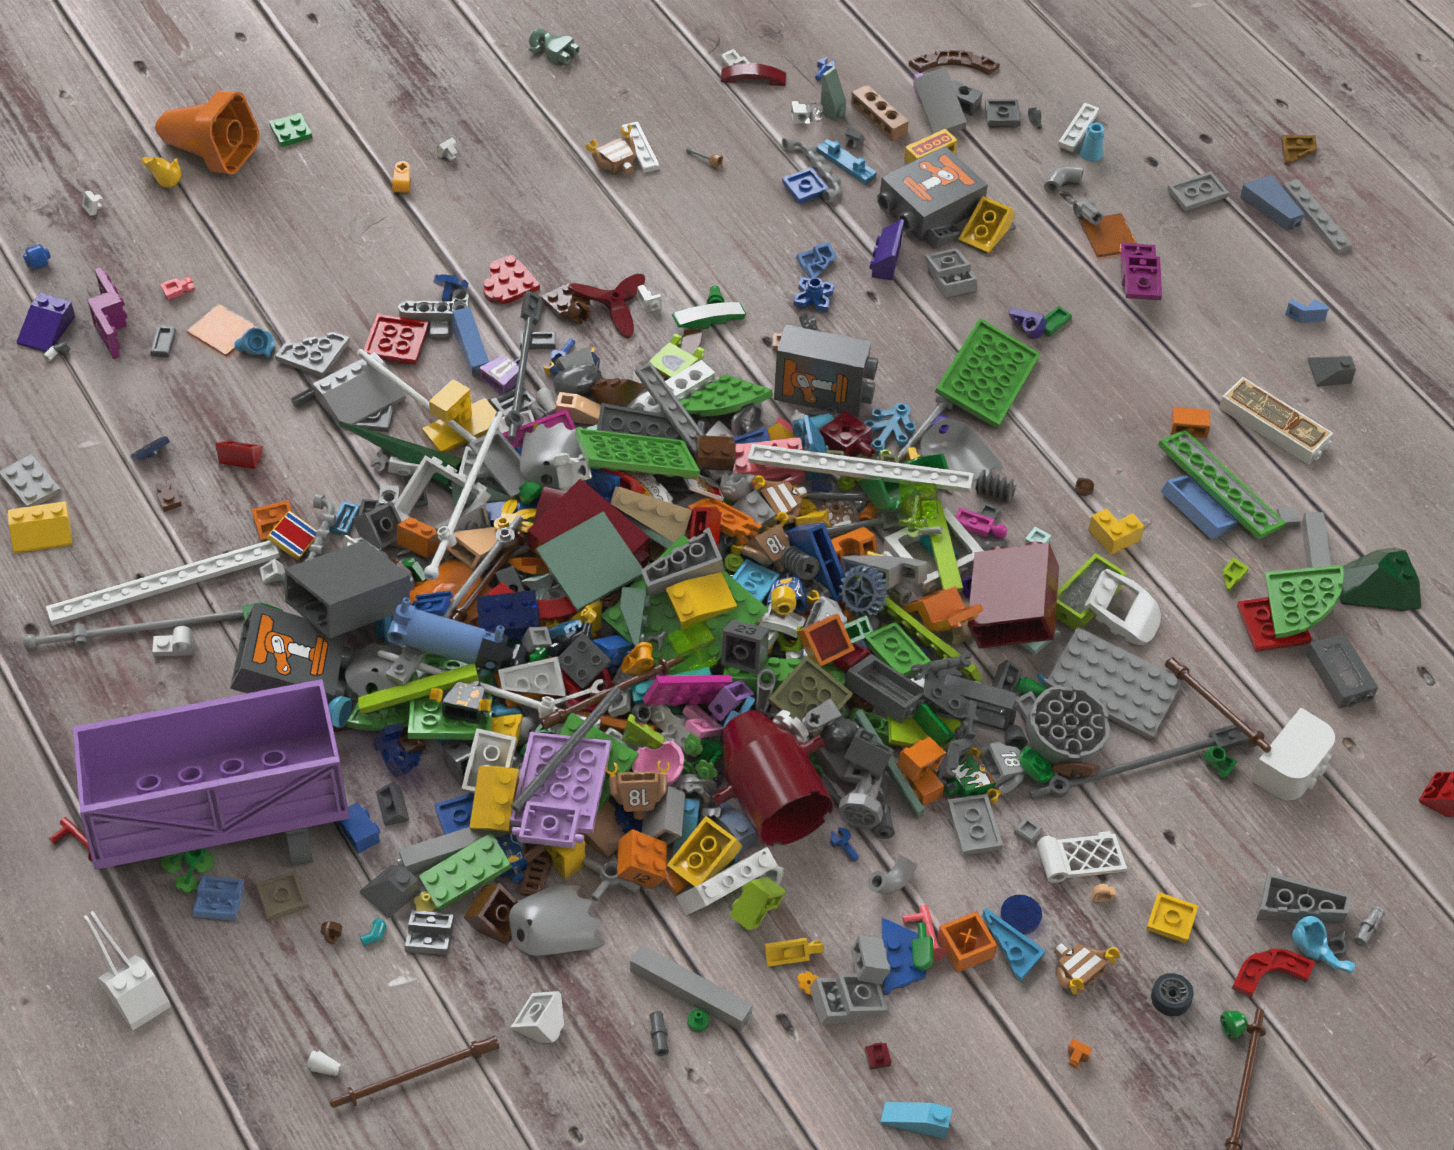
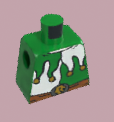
(970, 779)

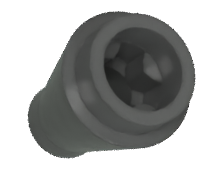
(641, 712)

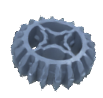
(871, 583)

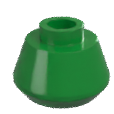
(529, 492)
(1233, 1023)

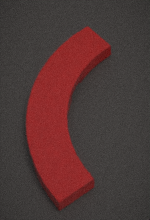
(548, 609)

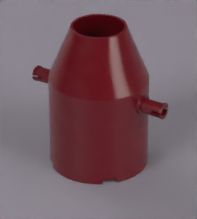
(773, 779)

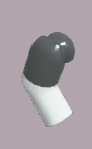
(54, 350)

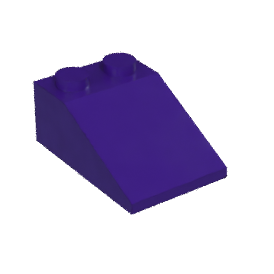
(45, 322)

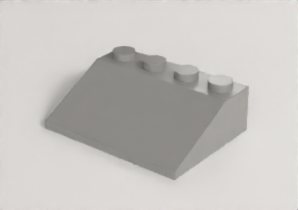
(357, 392)

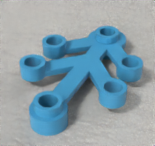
(899, 412)

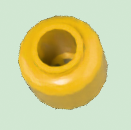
(783, 600)

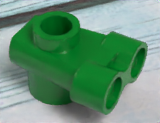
(1217, 758)

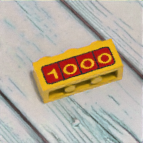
(930, 144)

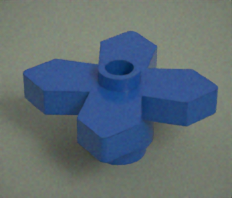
(814, 292)

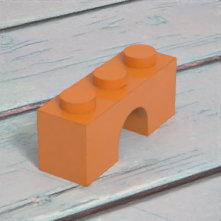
(855, 542)

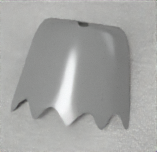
(543, 446)
(964, 448)
(363, 661)
(558, 922)

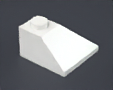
(541, 1017)

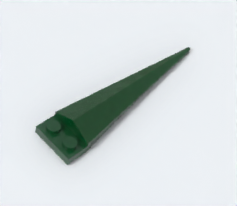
(408, 452)

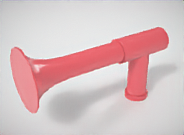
(924, 915)

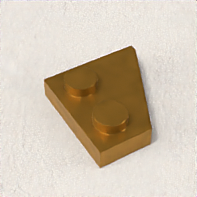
(1297, 147)

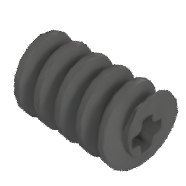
(996, 486)
(800, 563)

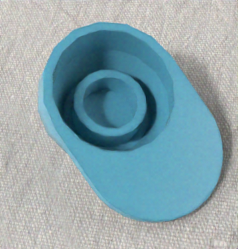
(340, 710)

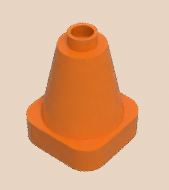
(217, 131)

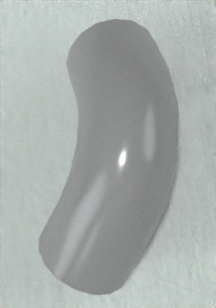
(1063, 175)
(895, 879)

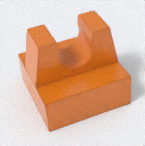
(1078, 1051)

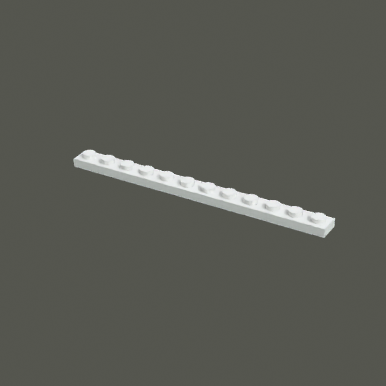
(859, 467)
(162, 582)

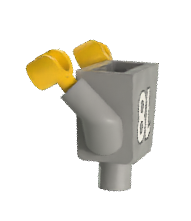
(821, 608)
(1003, 765)

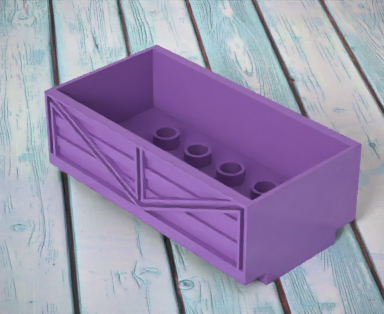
(208, 774)

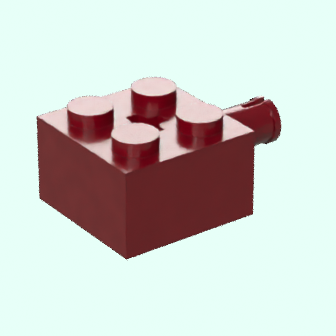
(848, 435)

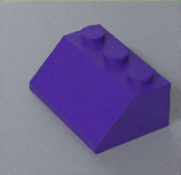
(887, 251)

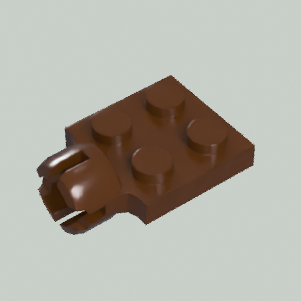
(567, 304)

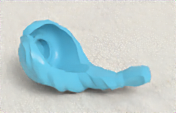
(1312, 941)

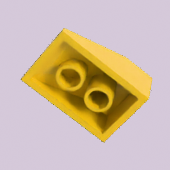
(987, 224)
(700, 599)
(704, 853)

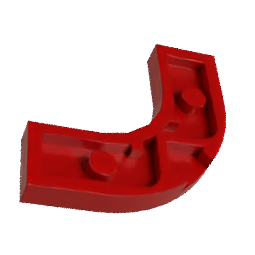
(1270, 961)

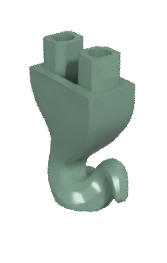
(556, 47)

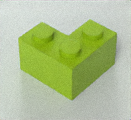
(757, 899)

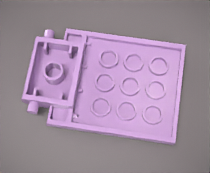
(568, 798)

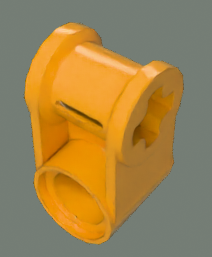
(401, 178)
(638, 659)

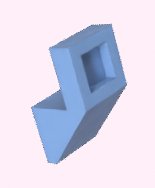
(1313, 313)

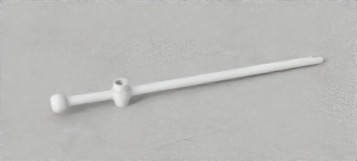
(415, 395)
(446, 533)
(544, 707)

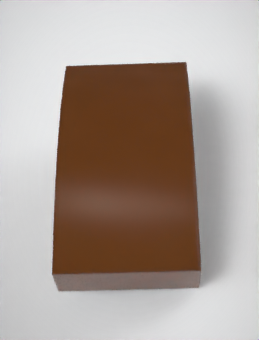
(1073, 768)

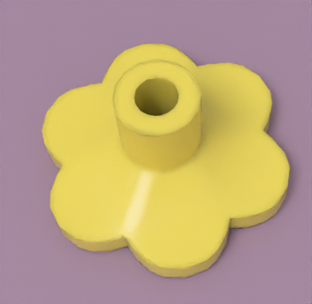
(424, 902)

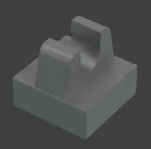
(855, 136)

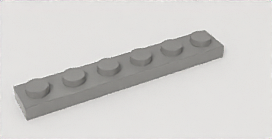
(1317, 216)

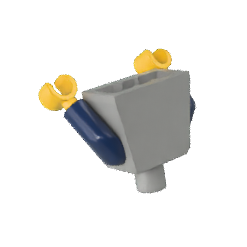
(578, 357)

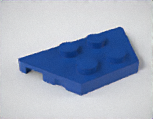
(899, 955)

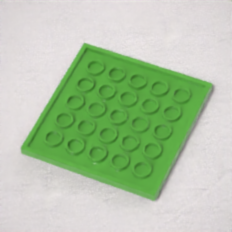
(662, 617)

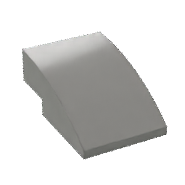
(951, 272)
(846, 999)

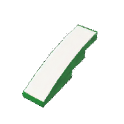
(704, 315)

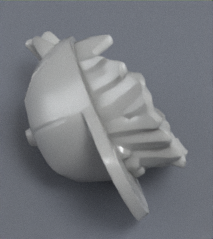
(747, 419)
(736, 485)
(696, 788)

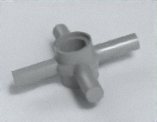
(608, 881)

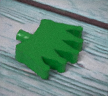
(540, 654)

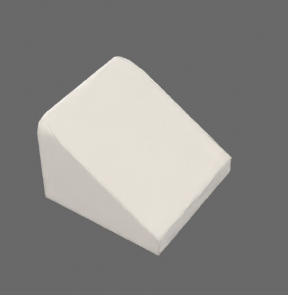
(272, 571)

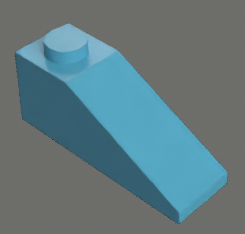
(918, 1117)

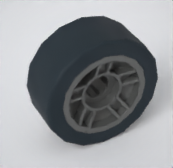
(1172, 984)

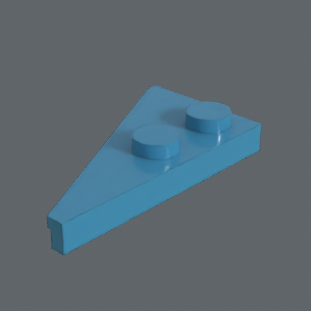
(1018, 949)

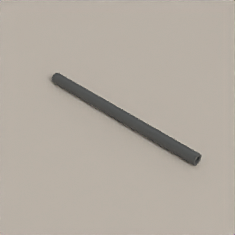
(565, 750)

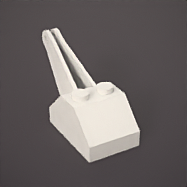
(129, 985)

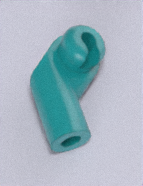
(376, 933)

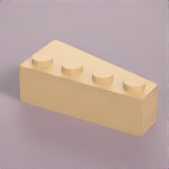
(660, 516)

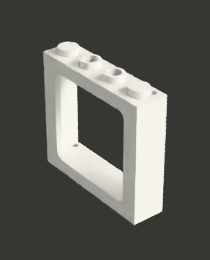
(422, 477)
(895, 545)
(727, 881)

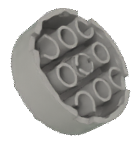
(1067, 725)

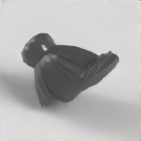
(839, 735)

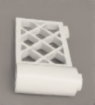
(1057, 865)

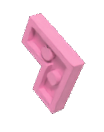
(701, 723)

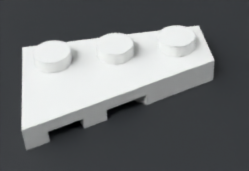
(534, 677)

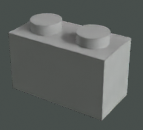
(870, 959)

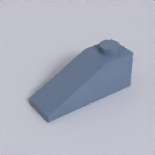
(735, 824)

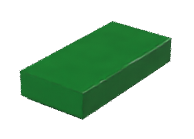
(1056, 320)

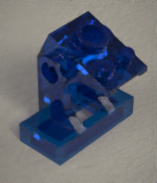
(389, 749)

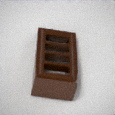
(541, 862)

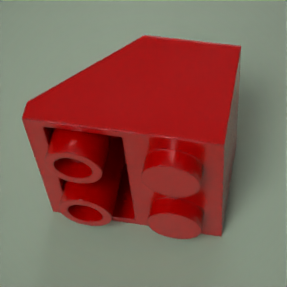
(701, 519)
(1440, 794)

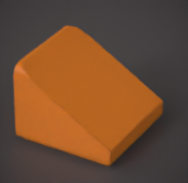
(675, 881)

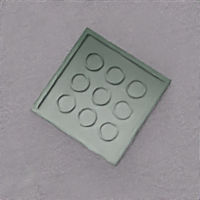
(590, 561)

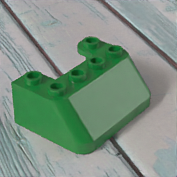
(887, 494)

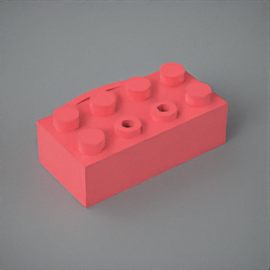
(769, 473)

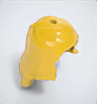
(165, 172)

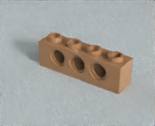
(879, 112)

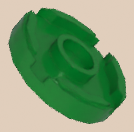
(1036, 765)

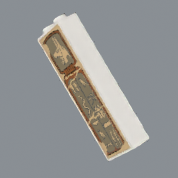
(1276, 421)

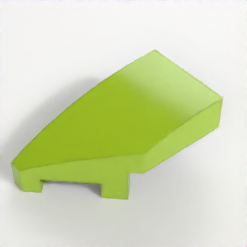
(1233, 573)

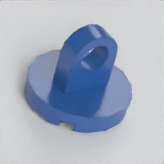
(450, 284)

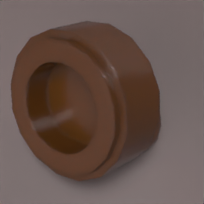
(1084, 486)
(331, 929)

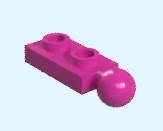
(980, 524)

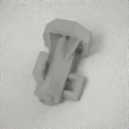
(860, 805)

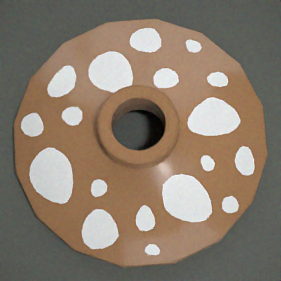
(838, 511)

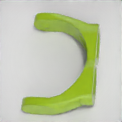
(787, 646)

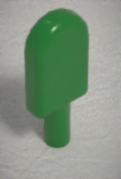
(922, 949)

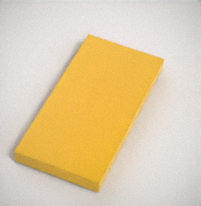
(447, 439)

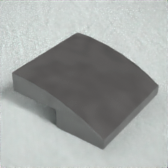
(429, 932)

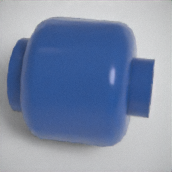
(36, 256)

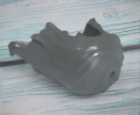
(577, 379)

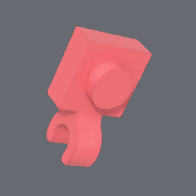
(176, 288)

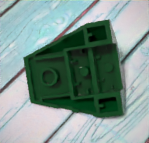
(1382, 580)

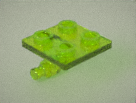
(918, 502)
(691, 640)

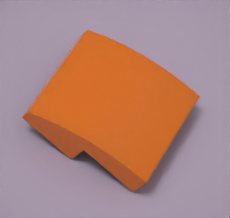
(269, 516)
(530, 565)

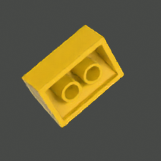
(40, 527)
(493, 798)

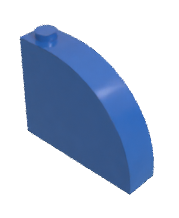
(817, 543)

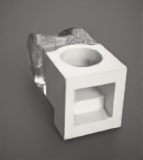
(805, 112)

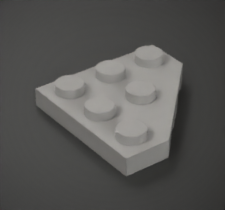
(314, 353)

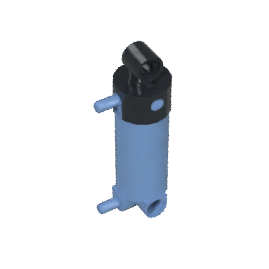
(453, 639)

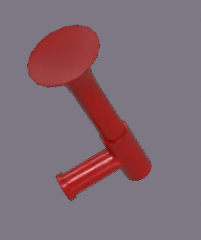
(69, 827)

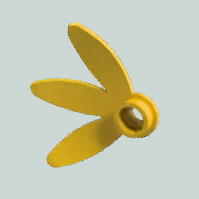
(508, 516)

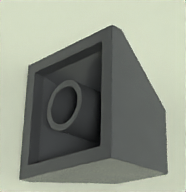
(1332, 370)
(378, 525)
(391, 889)

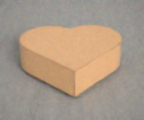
(1102, 893)

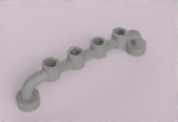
(817, 161)
(322, 533)

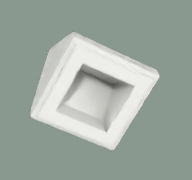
(774, 874)

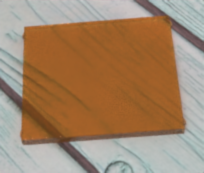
(1108, 235)
(220, 329)

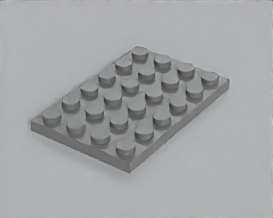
(1127, 686)

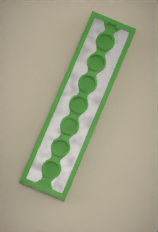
(1221, 484)

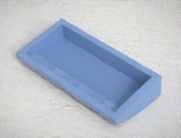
(1199, 506)

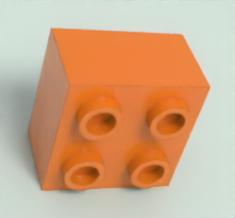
(967, 941)

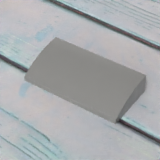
(940, 101)
(502, 463)

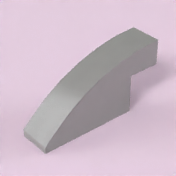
(893, 568)

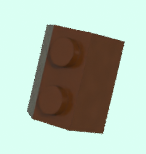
(616, 391)
(715, 452)
(491, 912)

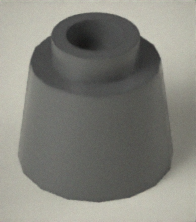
(1015, 737)

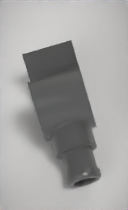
(1035, 116)
(809, 323)
(659, 639)
(1340, 941)

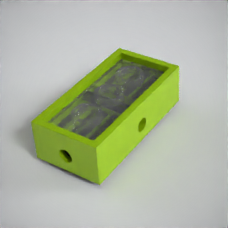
(1077, 589)

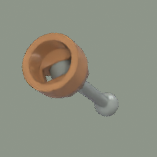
(714, 160)

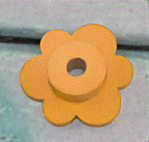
(805, 981)

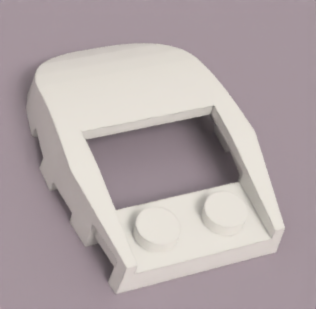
(1142, 617)

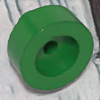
(698, 1020)

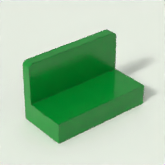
(932, 725)

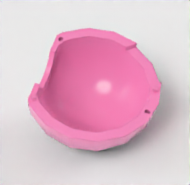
(667, 752)

